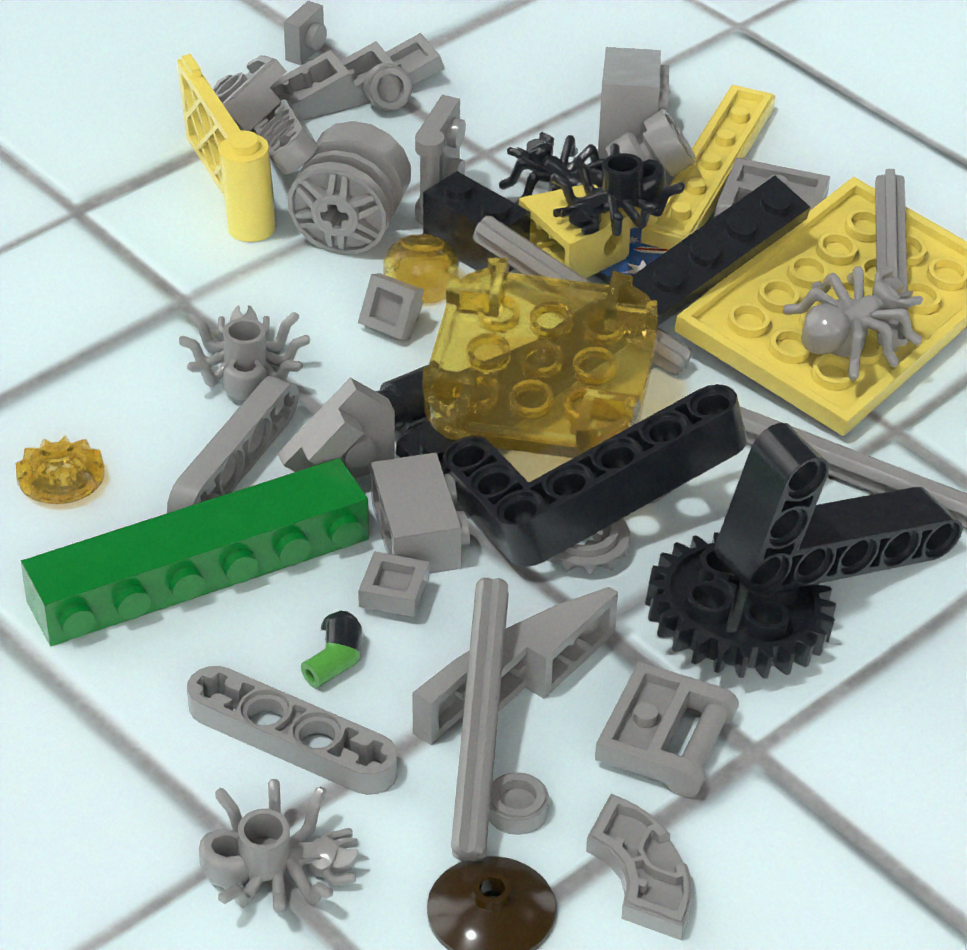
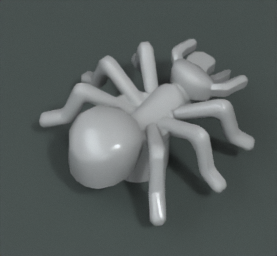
(843, 323)
(243, 351)
(263, 850)

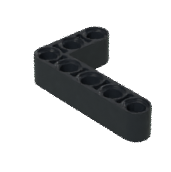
(601, 484)
(785, 541)

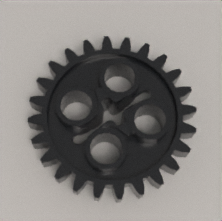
(696, 597)

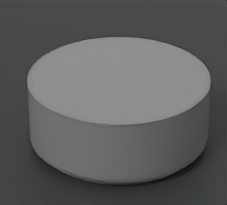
(387, 87)
(518, 803)

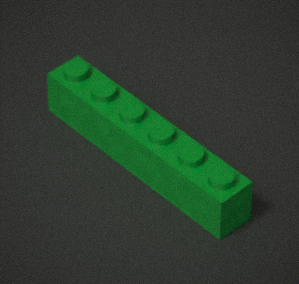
(194, 551)

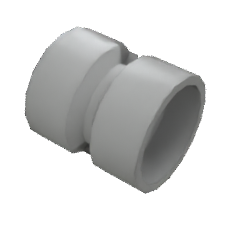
(659, 141)

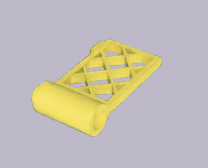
(232, 157)

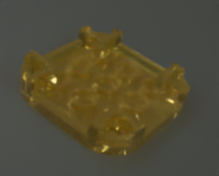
(540, 360)

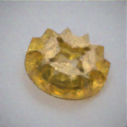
(62, 484)

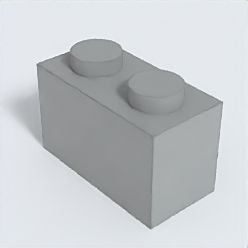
(418, 511)

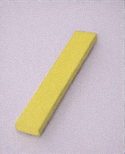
(724, 139)

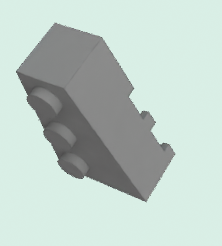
(631, 92)

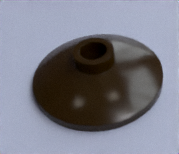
(514, 919)

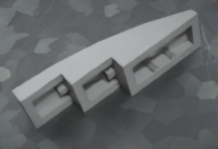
(336, 85)
(535, 657)

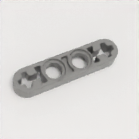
(287, 138)
(237, 444)
(296, 722)

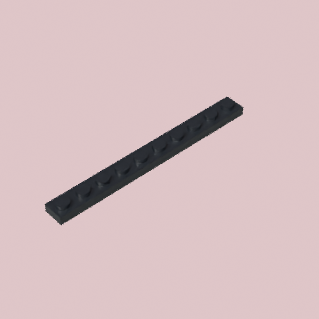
(685, 270)

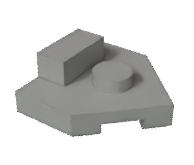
(249, 95)
(350, 426)

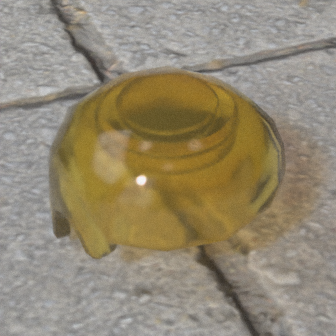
(424, 263)

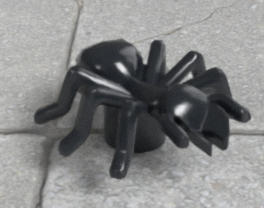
(540, 160)
(625, 185)

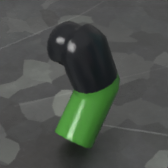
(340, 651)

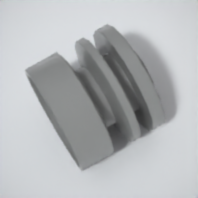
(349, 188)

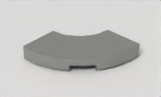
(647, 864)

